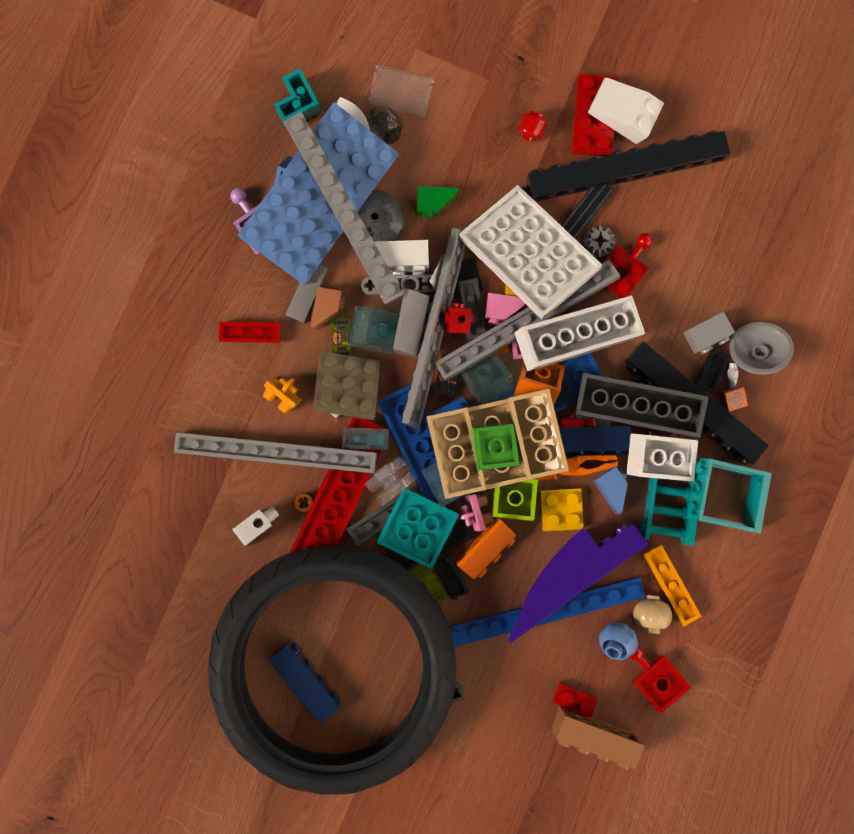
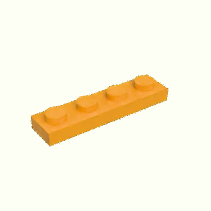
(672, 585)

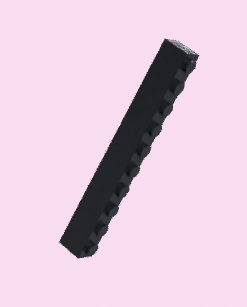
(628, 166)

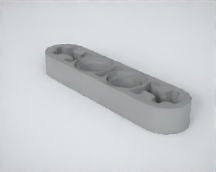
(401, 279)

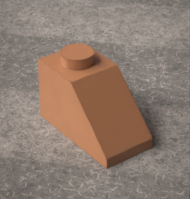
(326, 306)

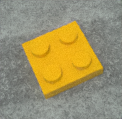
(561, 509)

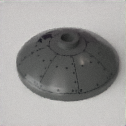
(391, 216)

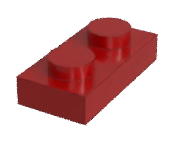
(575, 700)

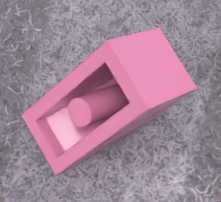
(501, 307)

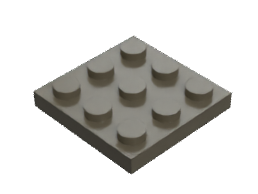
(347, 385)

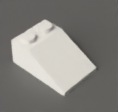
(626, 109)
(662, 457)

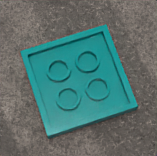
(417, 528)

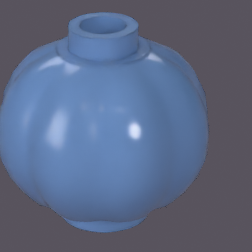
(618, 641)

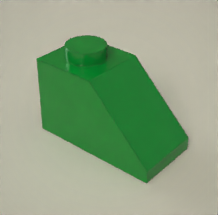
(434, 200)

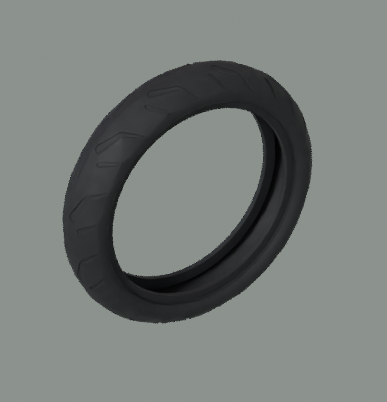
(308, 769)

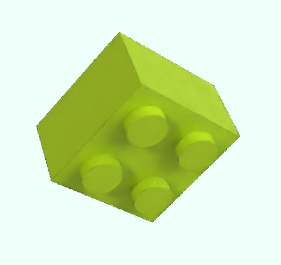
(515, 500)

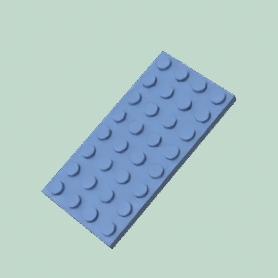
(294, 219)

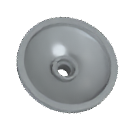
(764, 340)

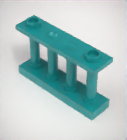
(685, 534)

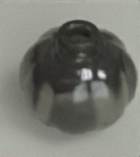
(386, 124)

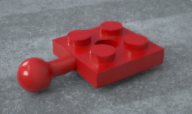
(634, 268)
(648, 679)

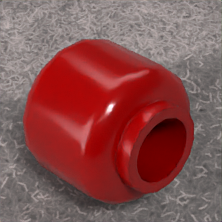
(532, 126)

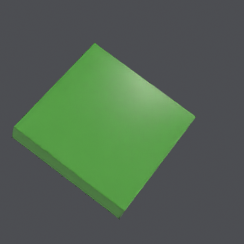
(495, 446)

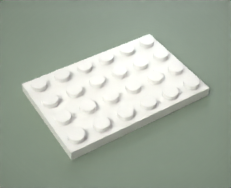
(530, 252)

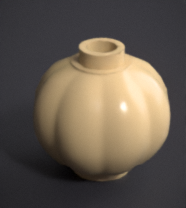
(652, 614)

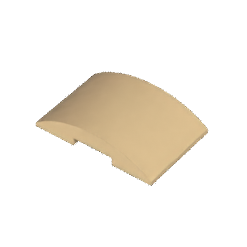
(536, 437)

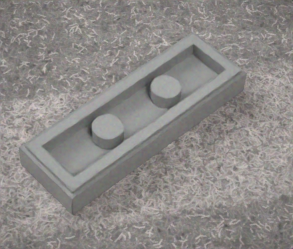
(305, 295)

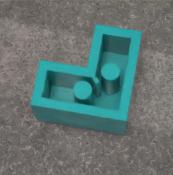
(300, 99)

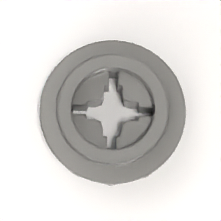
(592, 246)

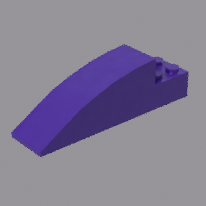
(573, 571)

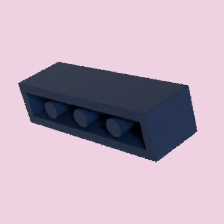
(596, 439)
(305, 682)

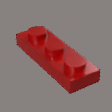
(249, 332)

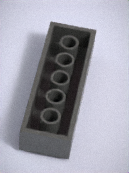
(641, 404)

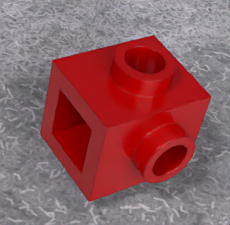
(457, 325)

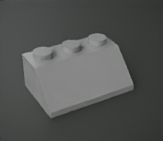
(411, 323)

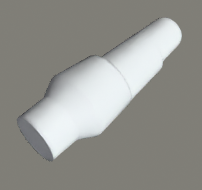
(732, 374)

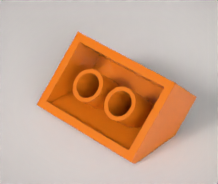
(486, 549)

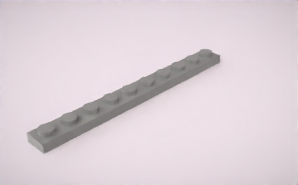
(343, 208)
(434, 331)
(505, 332)
(275, 452)

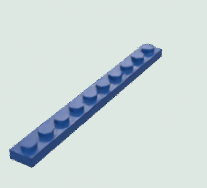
(583, 603)

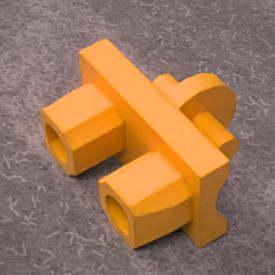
(283, 390)

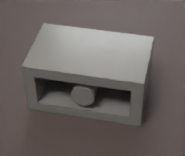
(708, 333)

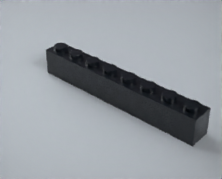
(717, 420)

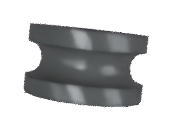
(460, 689)

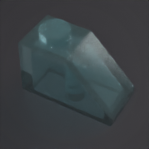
(365, 438)

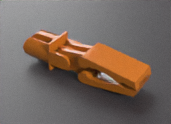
(575, 469)

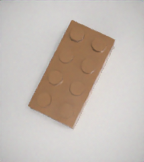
(597, 738)

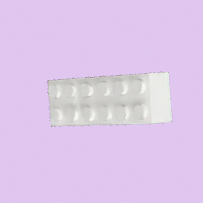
(579, 333)

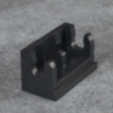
(451, 577)

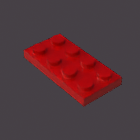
(589, 134)

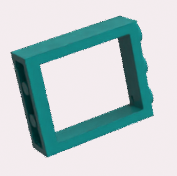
(755, 501)

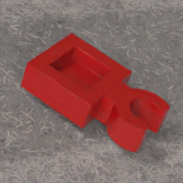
(571, 421)

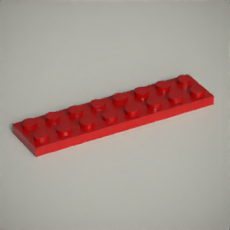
(335, 501)

